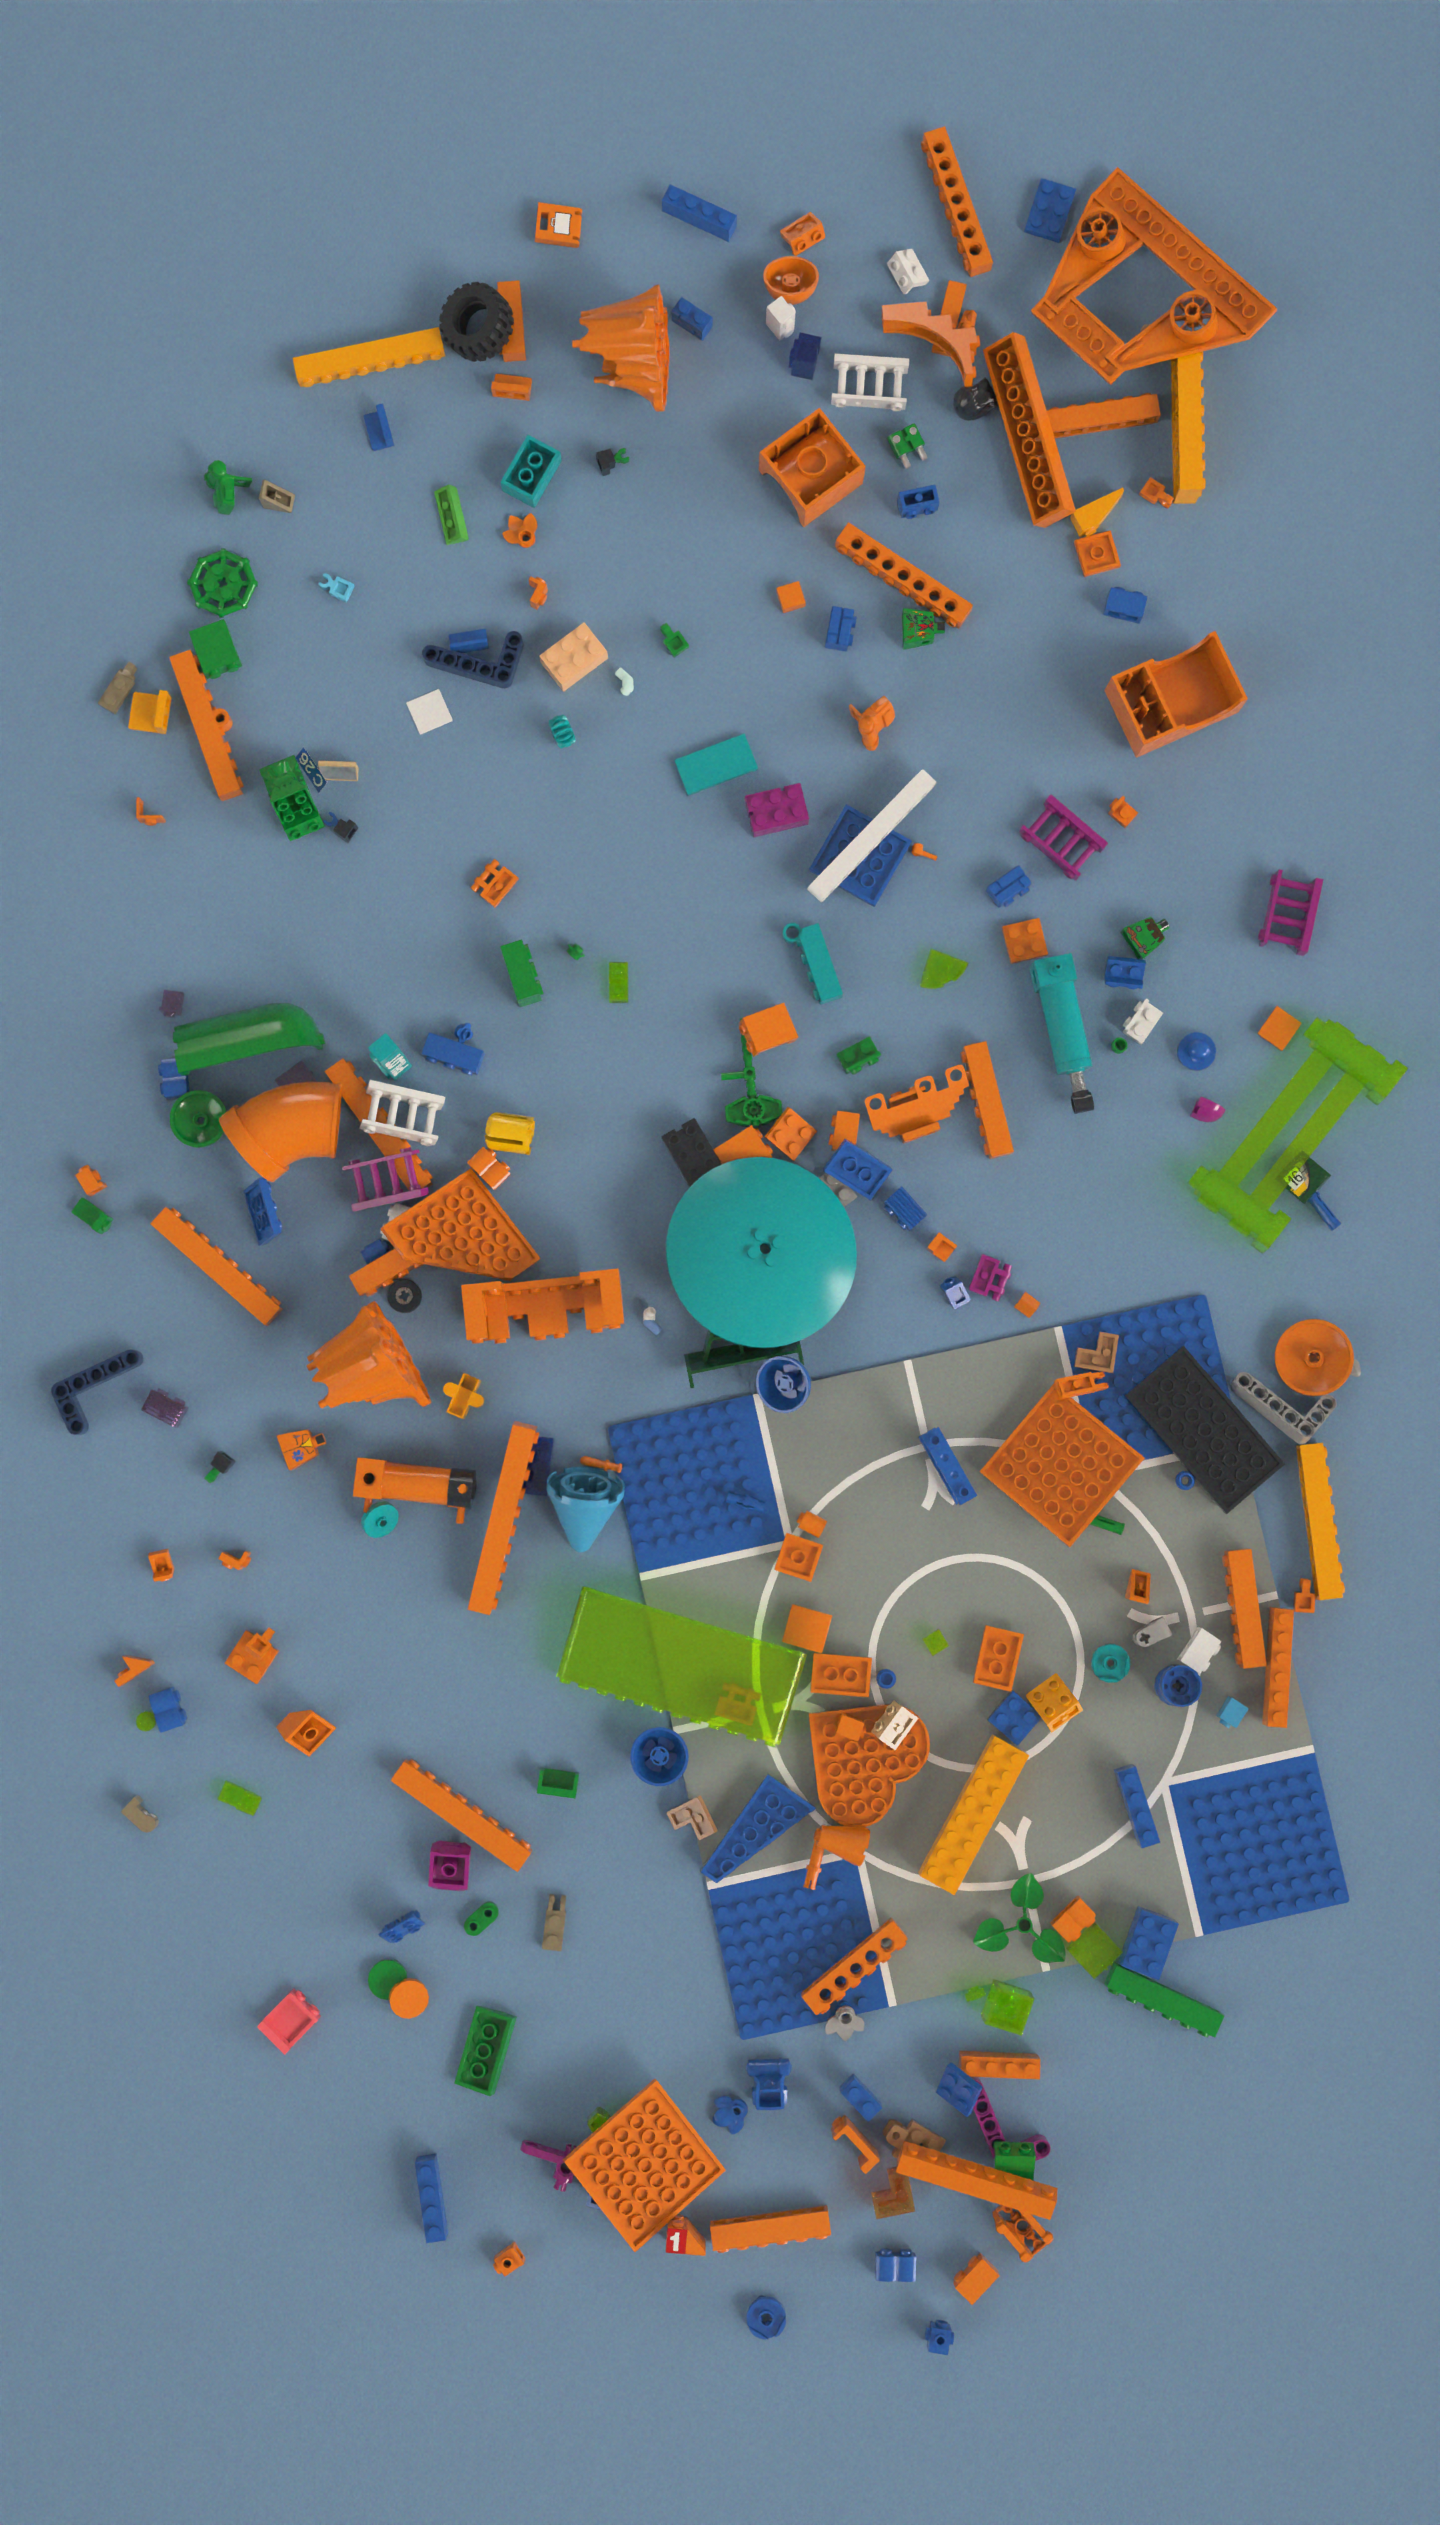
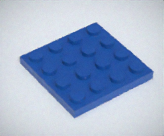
(876, 870)

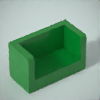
(558, 1783)

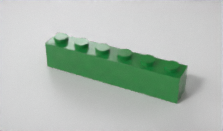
(1163, 1999)

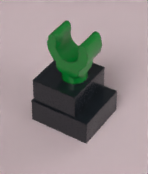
(607, 460)
(221, 1463)

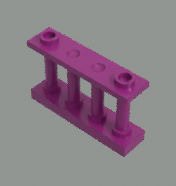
(1081, 831)
(1309, 907)
(397, 1193)

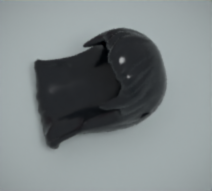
(975, 400)

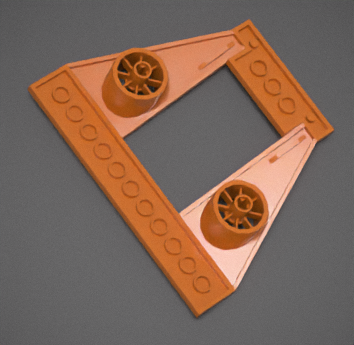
(1139, 220)

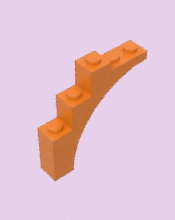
(940, 330)

